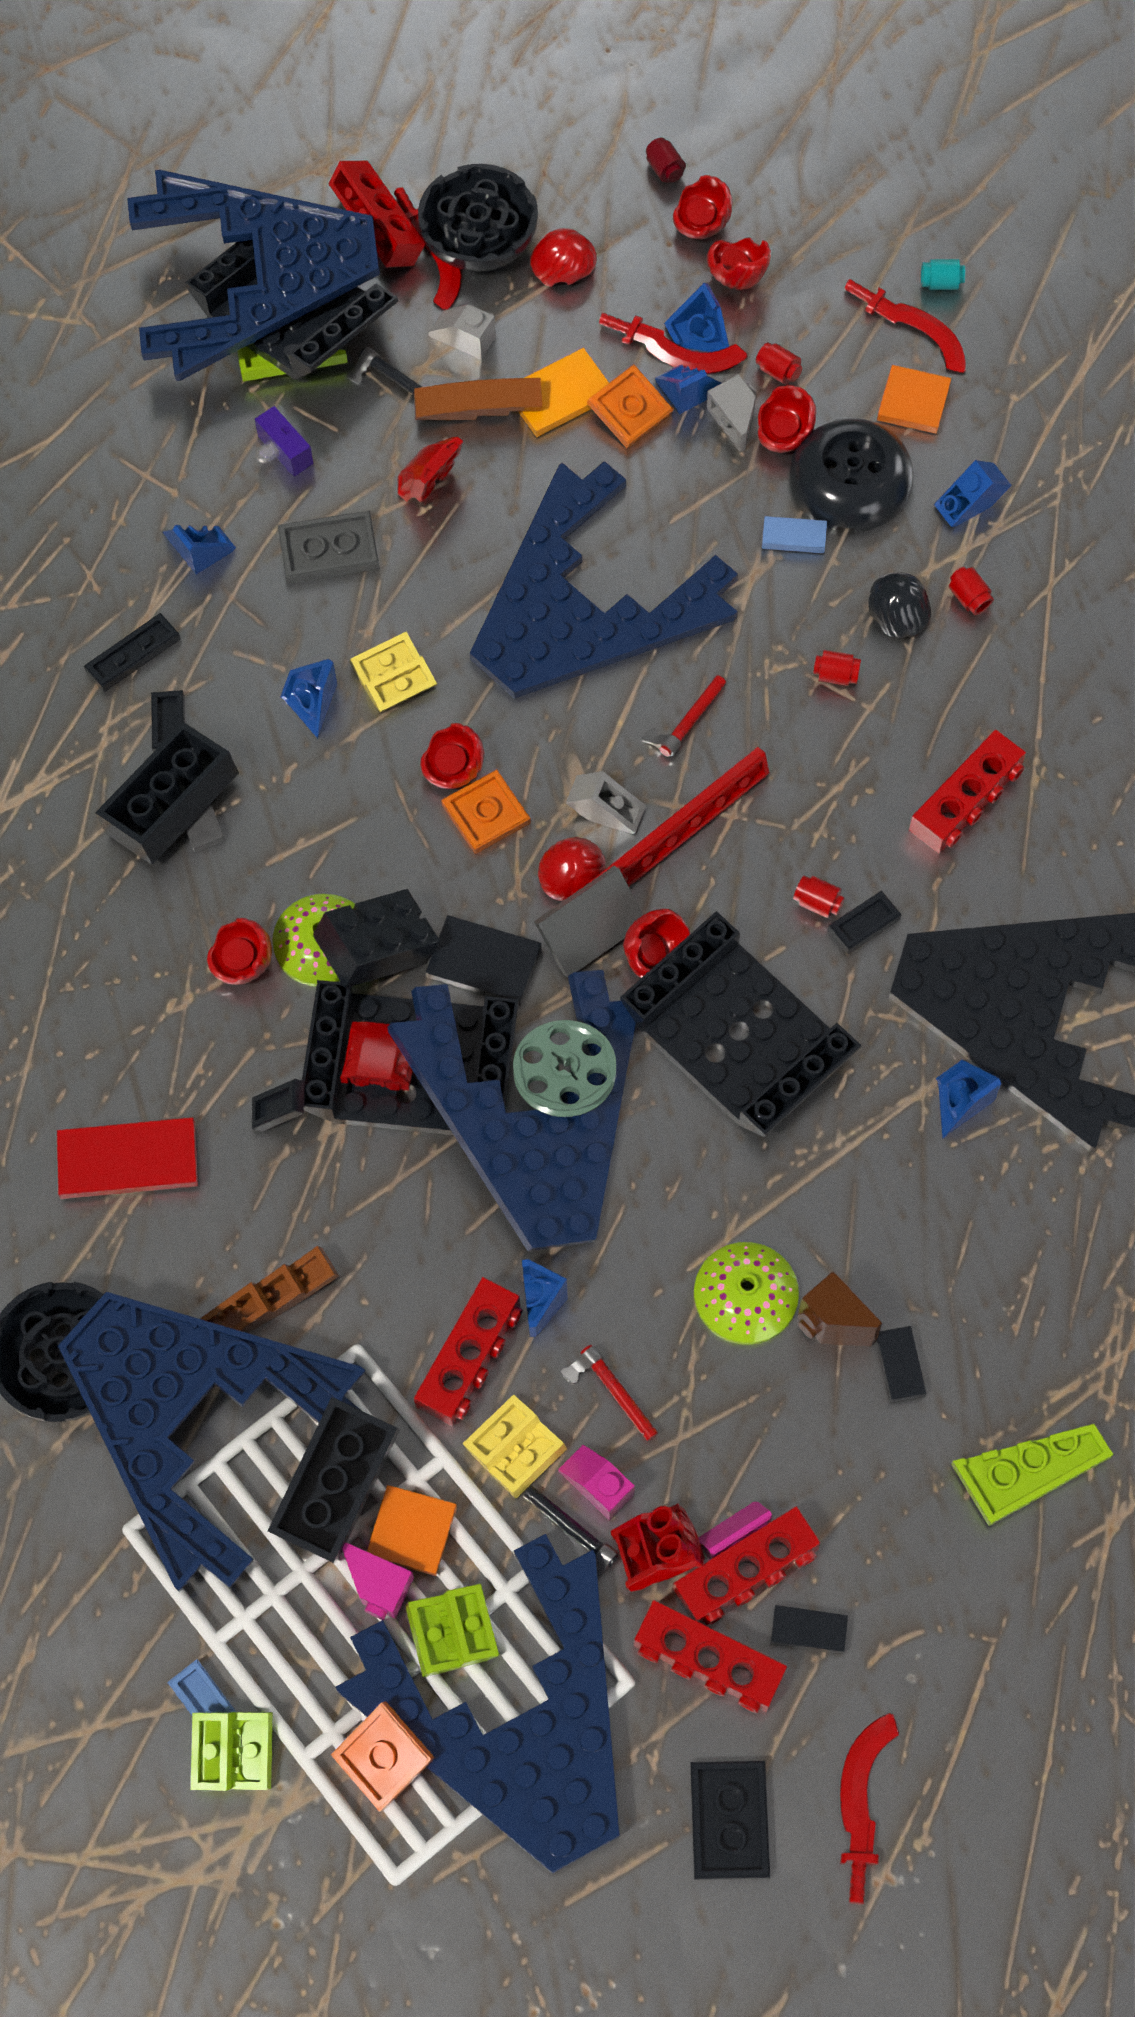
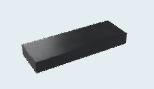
(132, 652)

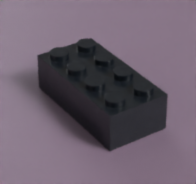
(167, 793)
(333, 1480)

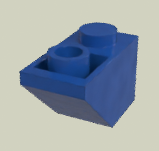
(972, 493)

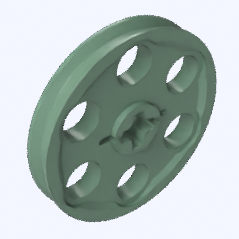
(562, 1081)

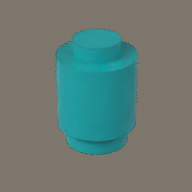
(942, 274)

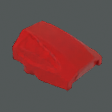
(426, 466)
(375, 1058)
(658, 1546)

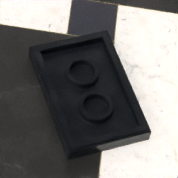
(483, 959)
(729, 1820)

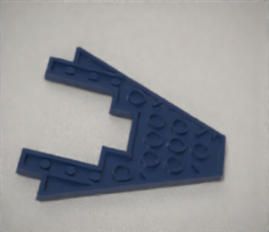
(301, 262)
(550, 631)
(536, 1165)
(144, 1377)
(546, 1771)

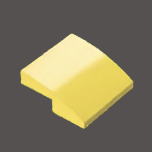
(392, 672)
(514, 1446)

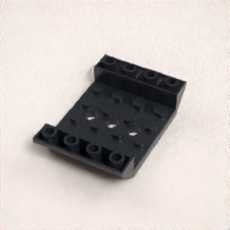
(303, 342)
(713, 987)
(484, 1040)

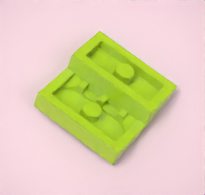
(451, 1630)
(231, 1750)

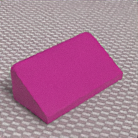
(735, 1529)

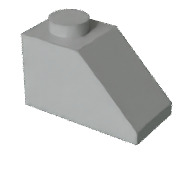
(465, 329)
(733, 409)
(605, 802)

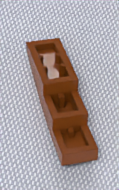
(477, 398)
(275, 1293)

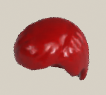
(703, 208)
(563, 257)
(738, 263)
(786, 419)
(453, 757)
(569, 867)
(653, 938)
(240, 952)

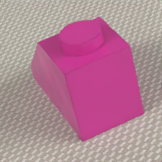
(598, 1481)
(378, 1582)

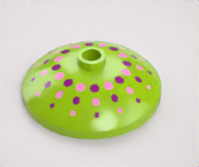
(294, 940)
(742, 1314)

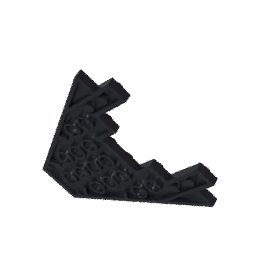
(1000, 1003)

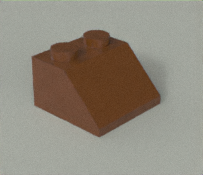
(837, 1315)

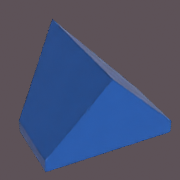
(699, 322)
(685, 387)
(200, 547)
(311, 692)
(964, 1093)
(544, 1295)

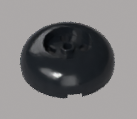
(458, 214)
(850, 492)
(31, 1324)

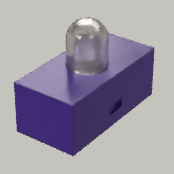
(281, 442)

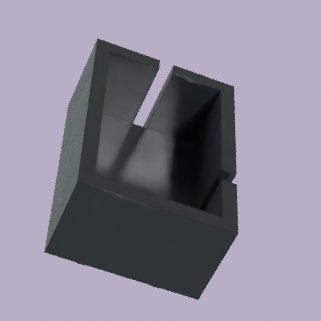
(375, 938)

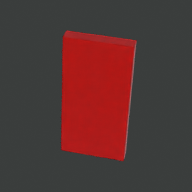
(127, 1158)

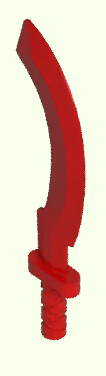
(449, 276)
(915, 317)
(671, 352)
(855, 1800)

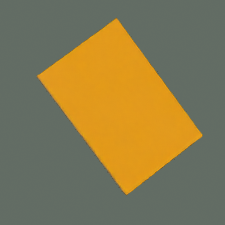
(565, 391)

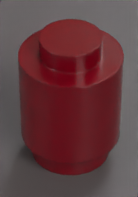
(665, 160)

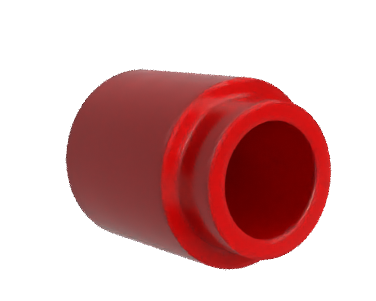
(779, 363)
(971, 590)
(837, 668)
(819, 896)

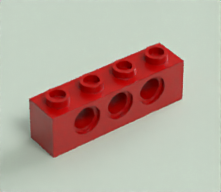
(365, 193)
(994, 753)
(486, 1301)
(787, 1529)
(664, 1621)

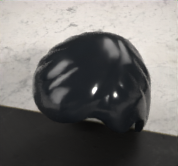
(899, 604)

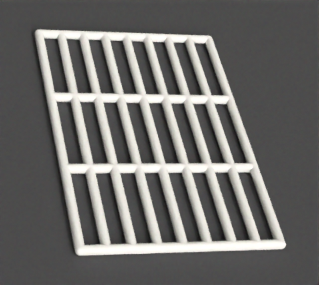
(303, 1572)

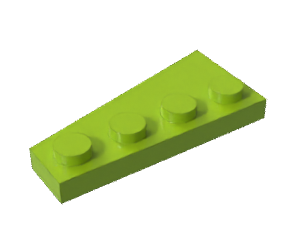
(1021, 1474)

